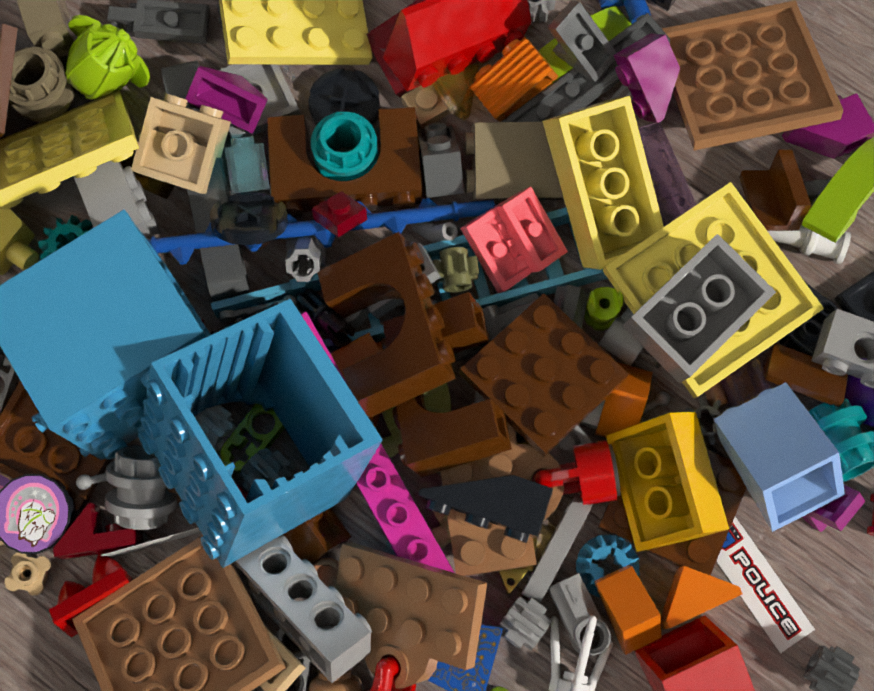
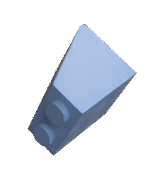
(781, 455)

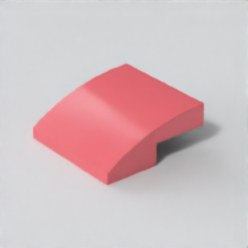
(514, 239)

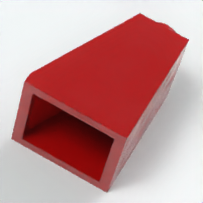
(694, 660)

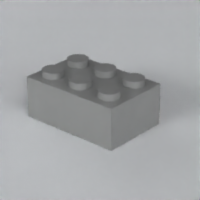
(699, 309)

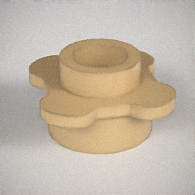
(35, 582)

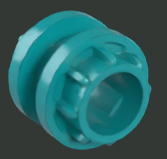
(341, 131)
(844, 432)

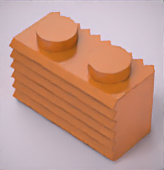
(513, 79)

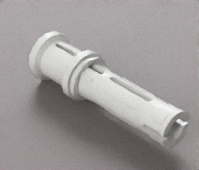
(811, 242)

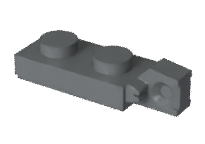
(163, 20)

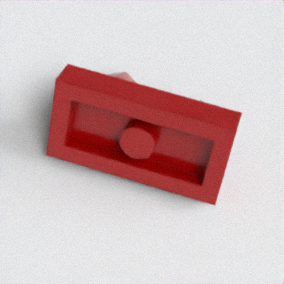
(75, 598)

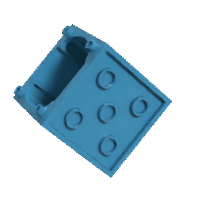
(89, 329)
(283, 368)

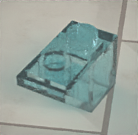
(246, 165)

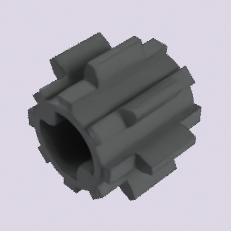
(831, 670)

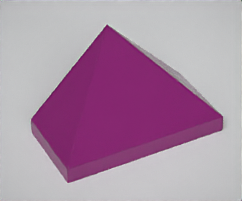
(229, 93)

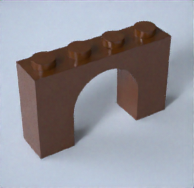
(391, 181)
(419, 355)
(455, 437)

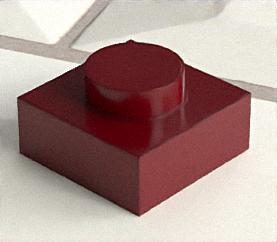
(339, 214)

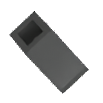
(440, 160)

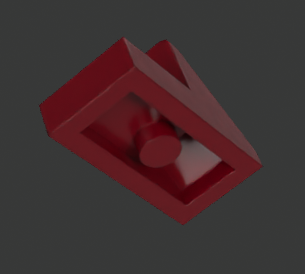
(87, 537)

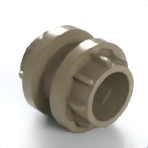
(39, 85)

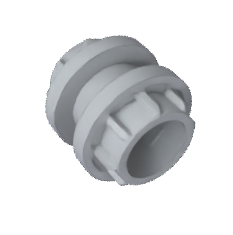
(140, 495)

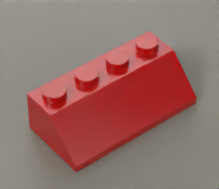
(451, 35)

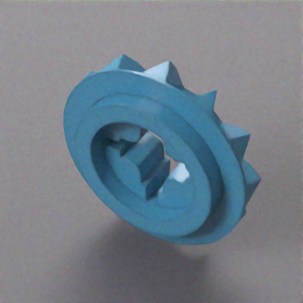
(599, 549)

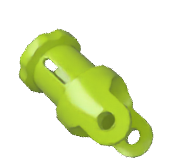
(611, 301)

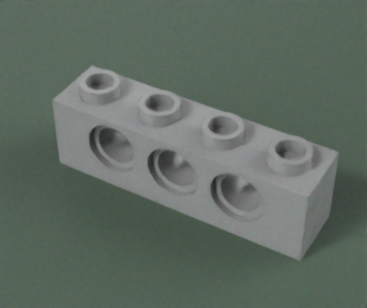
(837, 342)
(330, 650)

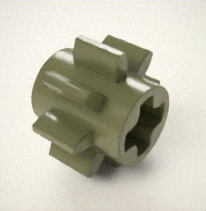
(456, 269)

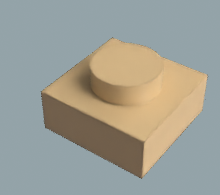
(427, 104)

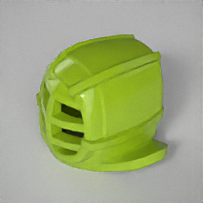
(102, 59)

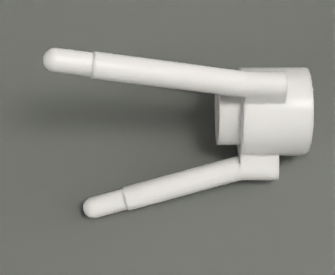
(576, 681)

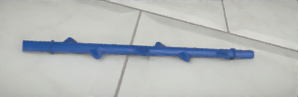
(183, 245)

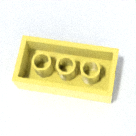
(604, 179)

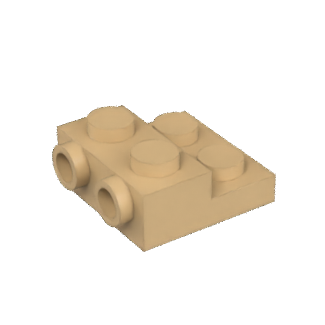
(180, 143)

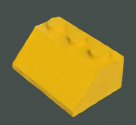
(667, 481)

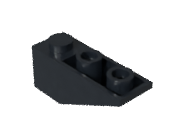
(503, 501)

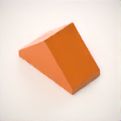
(626, 403)
(693, 595)
(629, 609)

